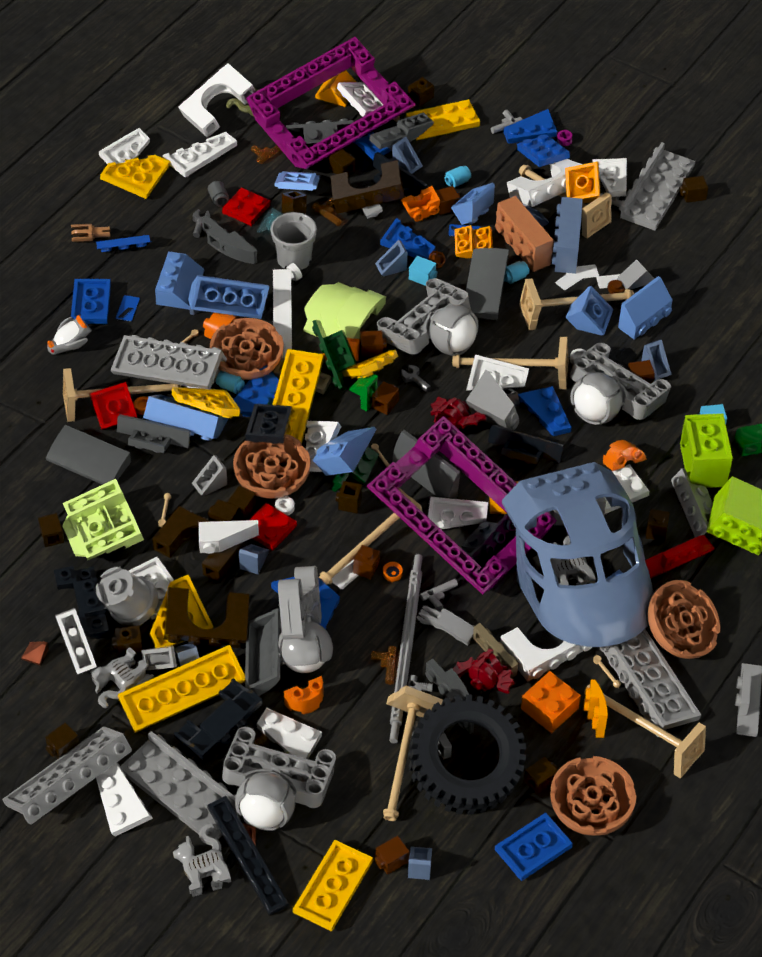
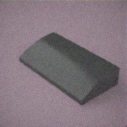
(487, 281)
(88, 456)
(435, 475)
(263, 652)

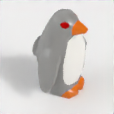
(69, 335)

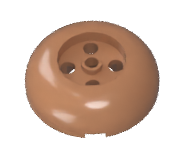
(239, 344)
(259, 466)
(675, 609)
(590, 782)

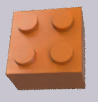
(550, 702)

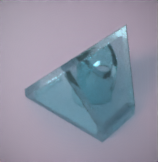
(267, 221)

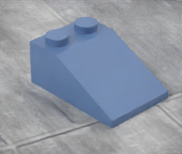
(343, 452)

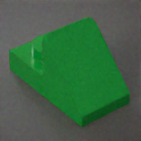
(365, 388)

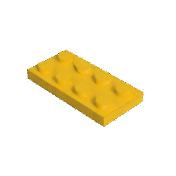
(449, 118)
(333, 885)

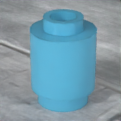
(457, 176)
(516, 272)
(229, 382)

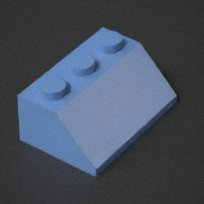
(176, 280)
(645, 308)

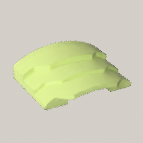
(342, 309)
(100, 521)

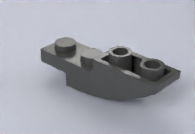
(408, 127)
(230, 244)
(448, 685)

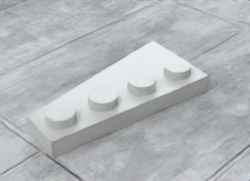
(200, 154)
(120, 801)

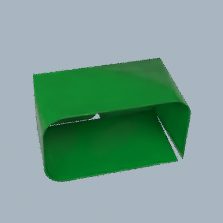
(749, 439)

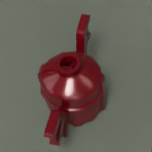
(456, 412)
(484, 674)

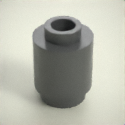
(218, 193)

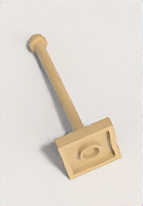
(594, 215)
(531, 303)
(560, 362)
(71, 394)
(327, 577)
(416, 704)
(687, 750)

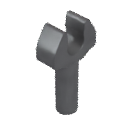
(196, 218)
(414, 370)

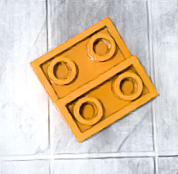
(468, 239)
(596, 708)

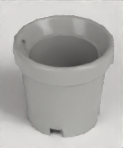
(294, 239)
(127, 596)

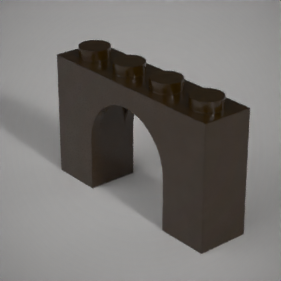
(387, 189)
(185, 525)
(180, 627)

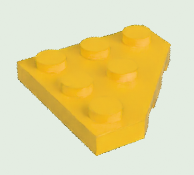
(136, 175)
(367, 367)
(213, 400)
(195, 611)

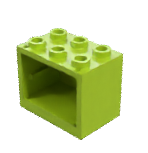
(706, 449)
(738, 515)

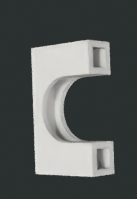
(224, 81)
(536, 192)
(534, 660)

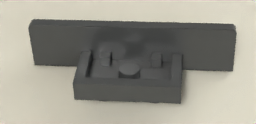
(317, 132)
(151, 434)

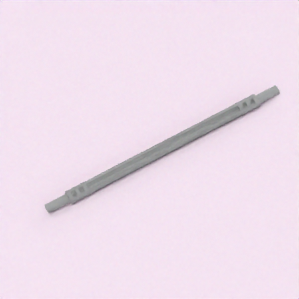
(406, 643)

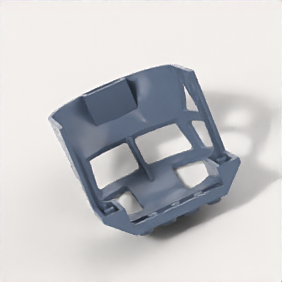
(593, 612)

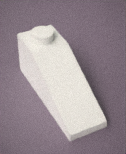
(225, 534)

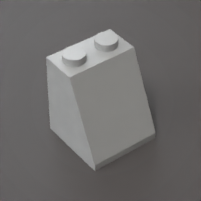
(493, 402)

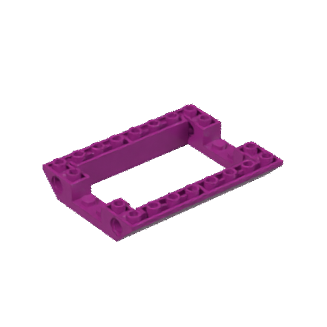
(349, 54)
(482, 471)

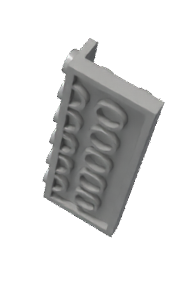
(655, 188)
(167, 361)
(651, 682)
(68, 774)
(176, 783)

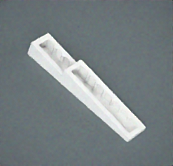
(282, 306)

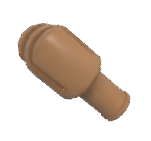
(89, 230)

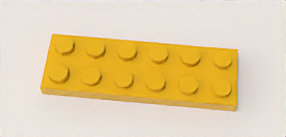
(298, 387)
(180, 688)

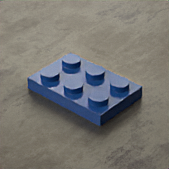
(543, 150)
(91, 300)
(533, 846)

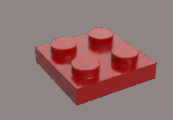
(246, 206)
(111, 403)
(273, 526)

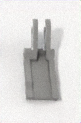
(448, 622)

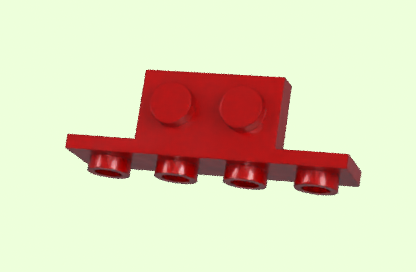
(678, 555)

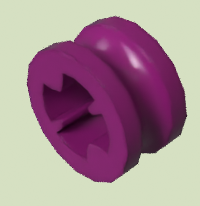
(567, 134)

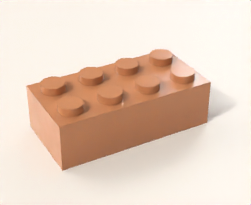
(524, 233)

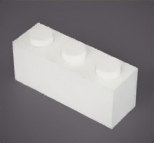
(75, 641)

